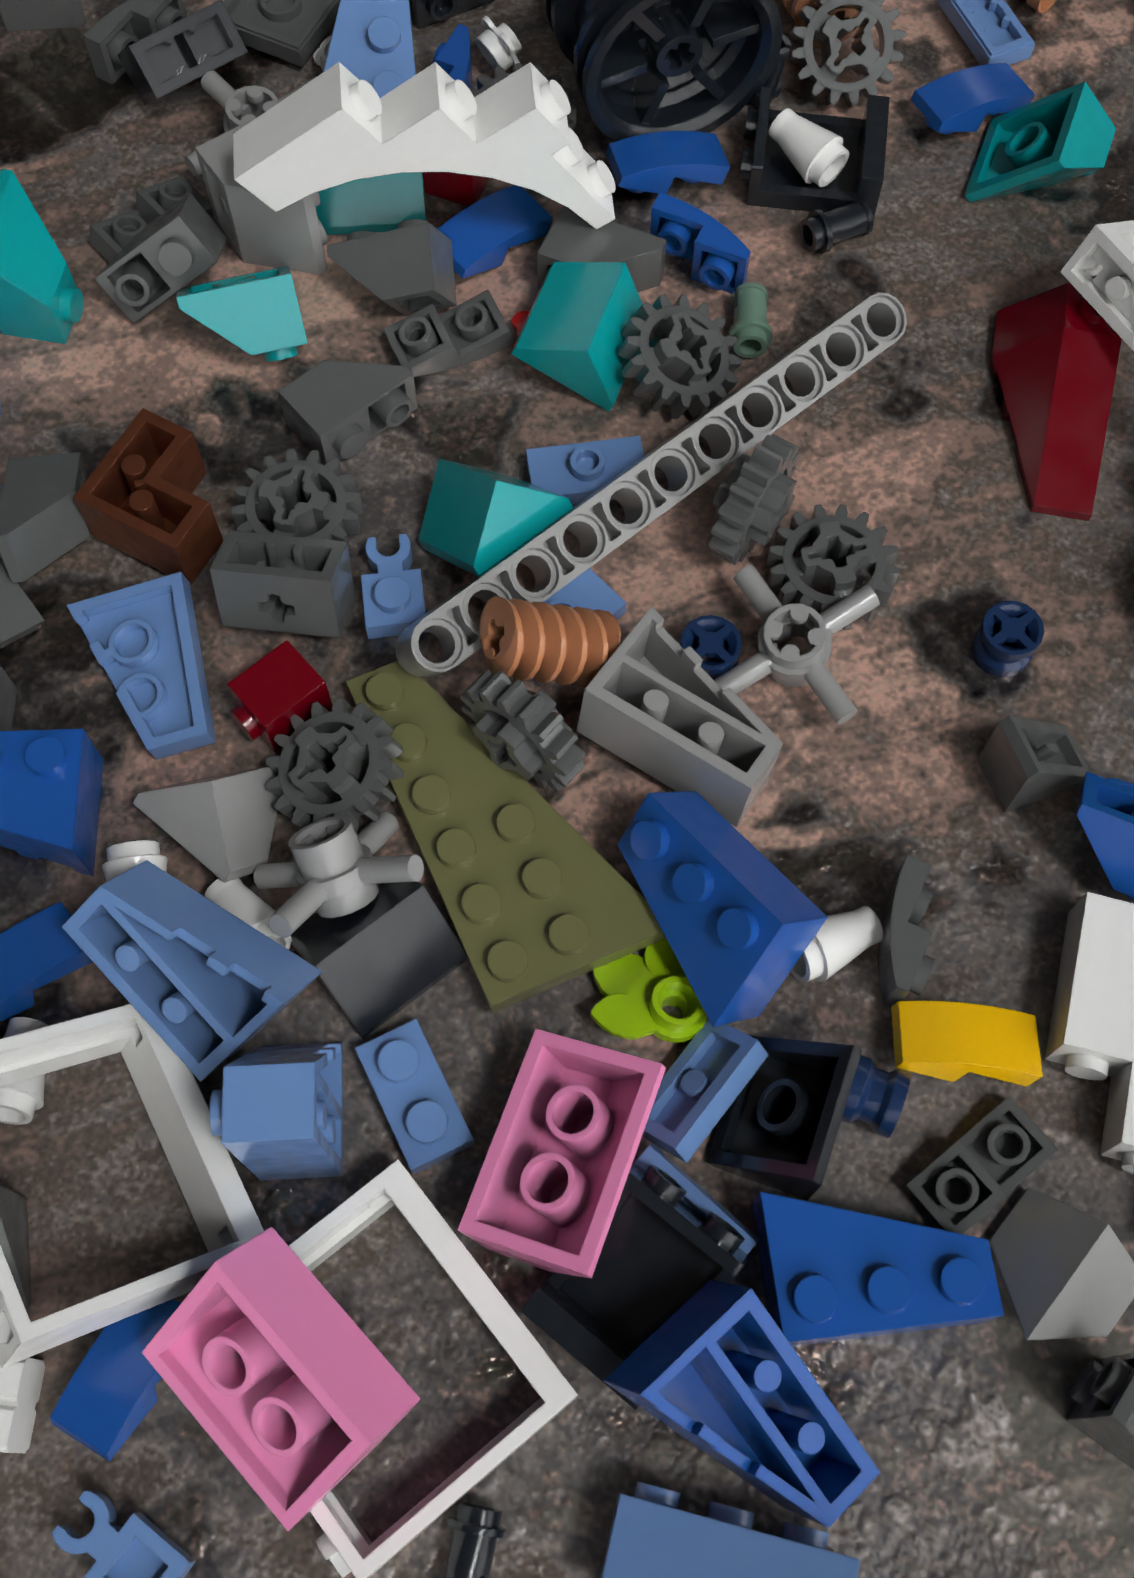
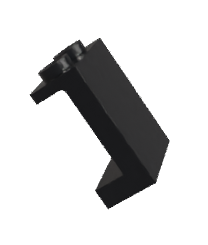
(779, 185)
(646, 1271)

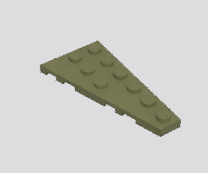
(509, 869)

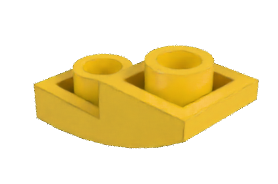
(962, 1038)

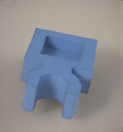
(393, 593)
(124, 1552)

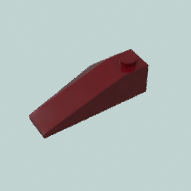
(1057, 390)

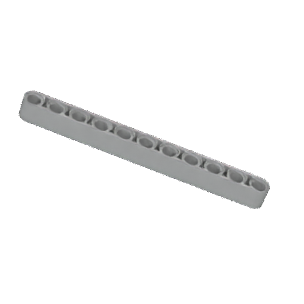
(685, 467)

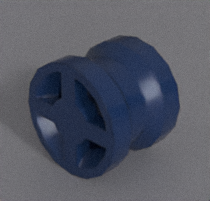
(1007, 623)
(716, 638)
(876, 1097)

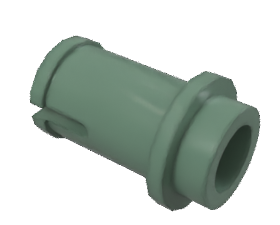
(750, 320)

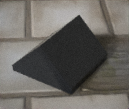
(381, 953)
(787, 1116)

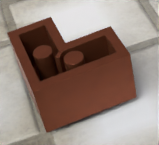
(145, 499)

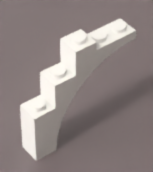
(430, 123)
(1095, 1012)

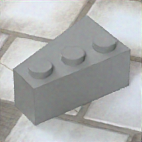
(677, 722)

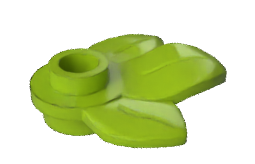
(637, 992)

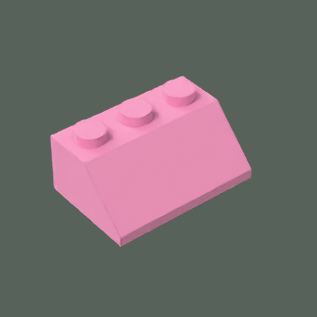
(562, 1154)
(279, 1375)

